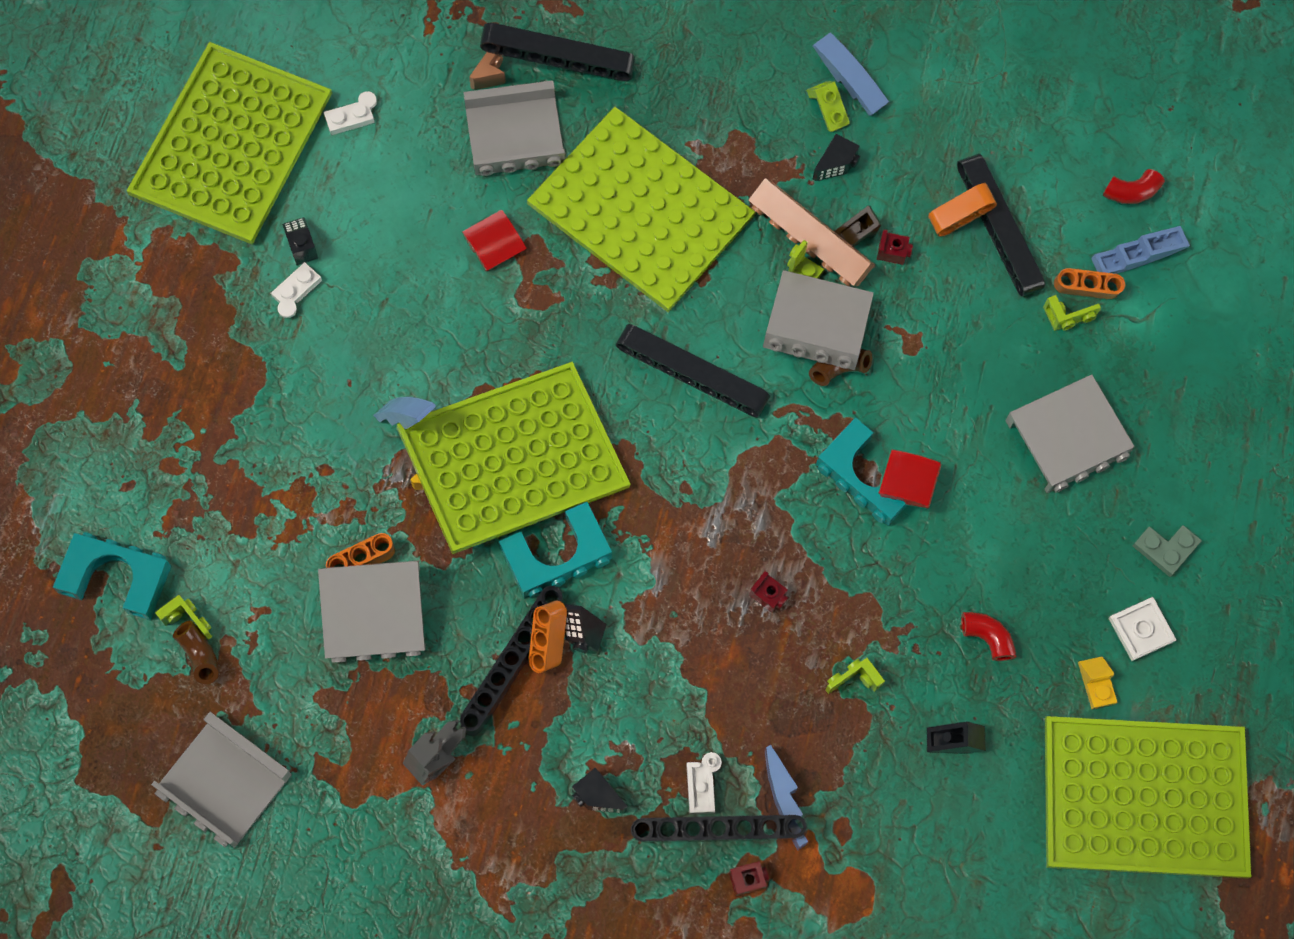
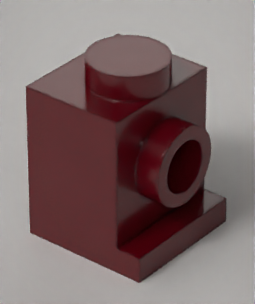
(894, 248)
(759, 592)
(738, 875)

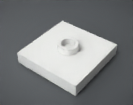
(1142, 629)

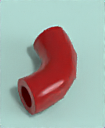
(1134, 191)
(992, 632)

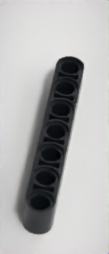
(557, 52)
(1003, 229)
(693, 370)
(501, 668)
(707, 823)

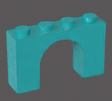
(837, 463)
(88, 553)
(535, 576)

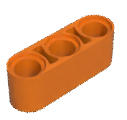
(962, 209)
(1099, 279)
(367, 547)
(547, 636)

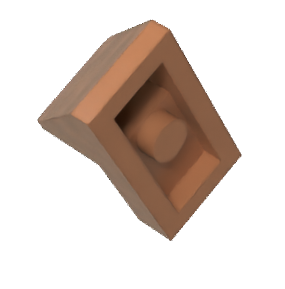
(487, 72)

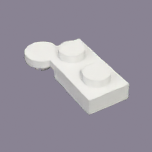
(351, 115)
(295, 289)
(701, 784)

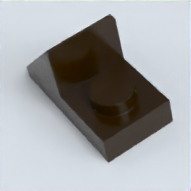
(861, 226)

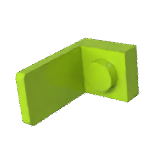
(830, 104)
(800, 264)
(1056, 314)
(173, 612)
(869, 676)

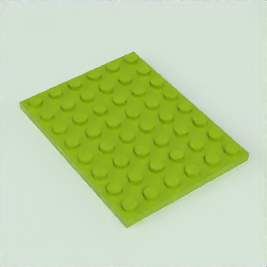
(230, 142)
(641, 208)
(513, 457)
(1146, 797)

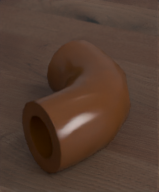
(823, 373)
(198, 651)

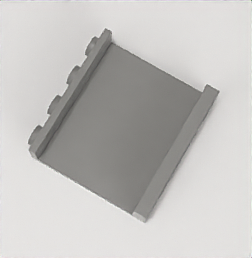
(514, 128)
(818, 320)
(1072, 433)
(371, 610)
(222, 782)

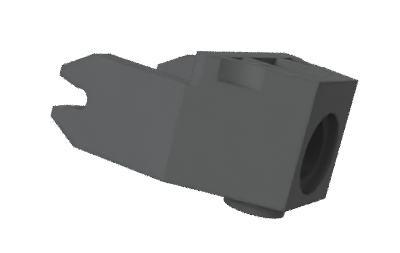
(433, 754)

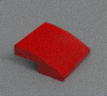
(494, 240)
(910, 478)

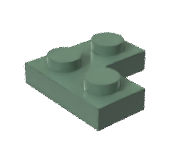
(1167, 554)

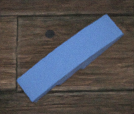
(851, 73)
(1142, 251)
(405, 411)
(782, 788)

